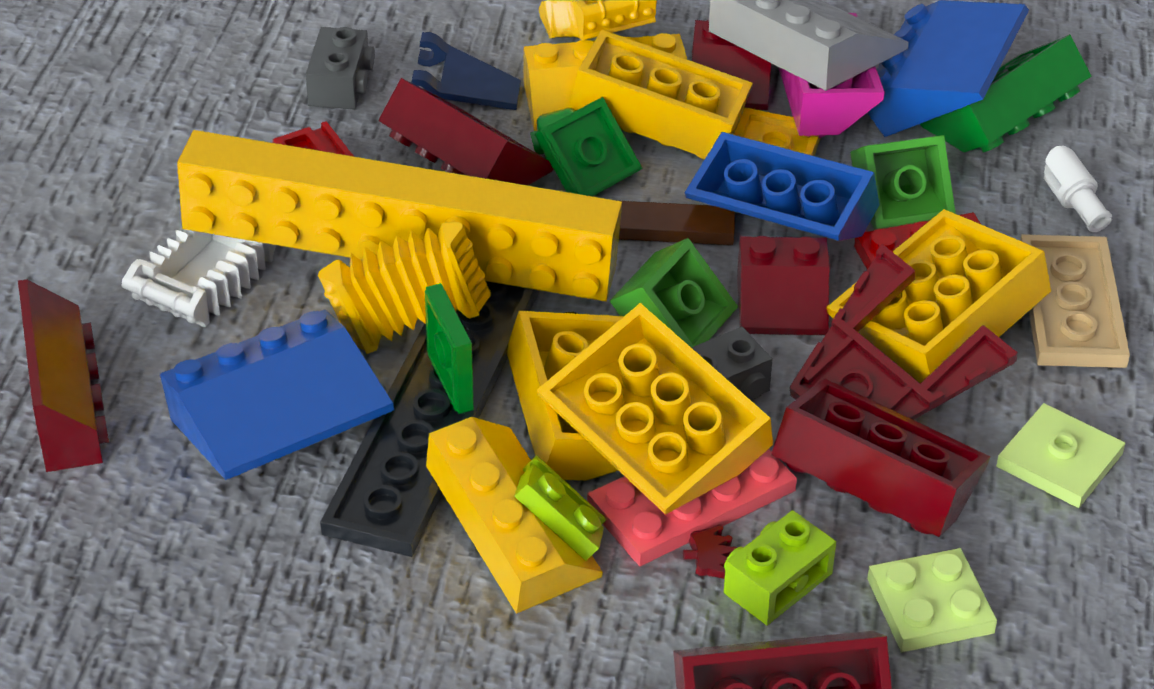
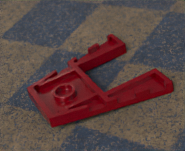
(862, 368)

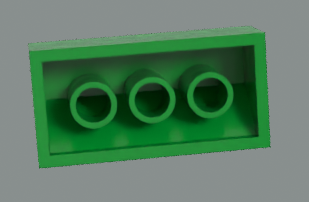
(1019, 90)

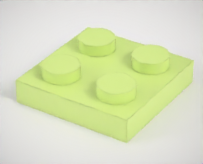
(931, 600)

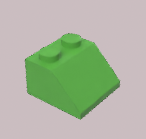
(909, 179)
(679, 292)

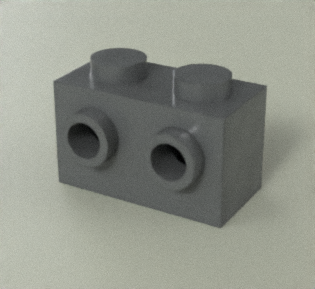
(339, 68)
(739, 361)

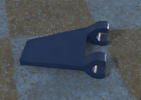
(464, 76)

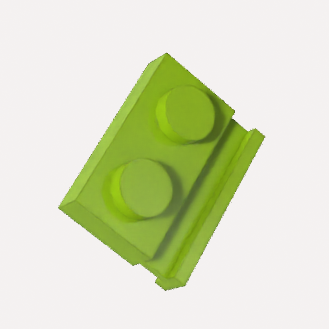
(560, 507)

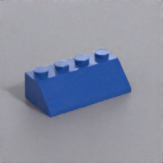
(786, 187)

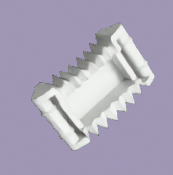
(197, 273)

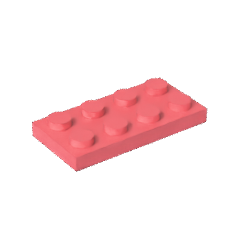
(650, 533)

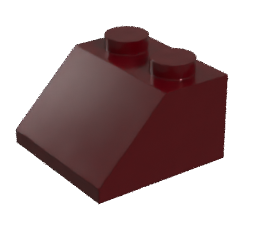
(731, 59)
(783, 285)

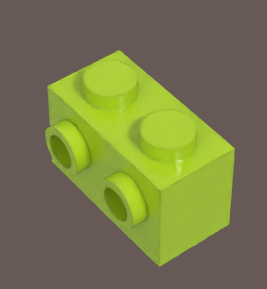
(779, 567)

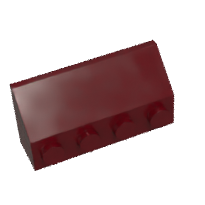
(458, 138)
(61, 379)
(879, 456)
(814, 662)

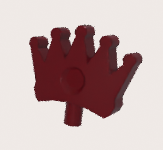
(710, 551)

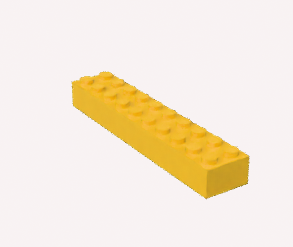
(352, 203)

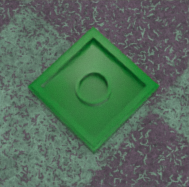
(588, 150)
(449, 348)

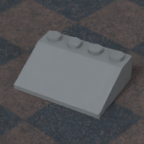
(804, 37)

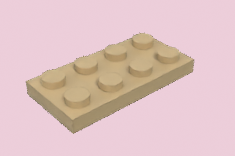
(1082, 314)

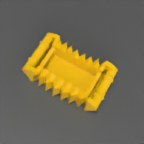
(588, 17)
(390, 286)

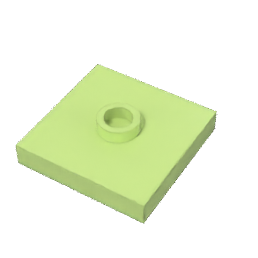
(1061, 455)

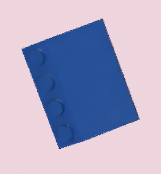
(948, 60)
(273, 393)

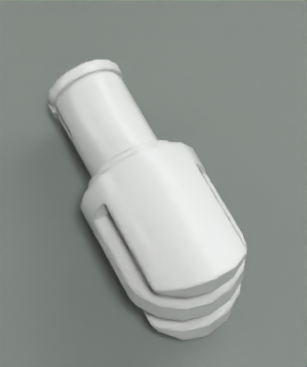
(1075, 187)

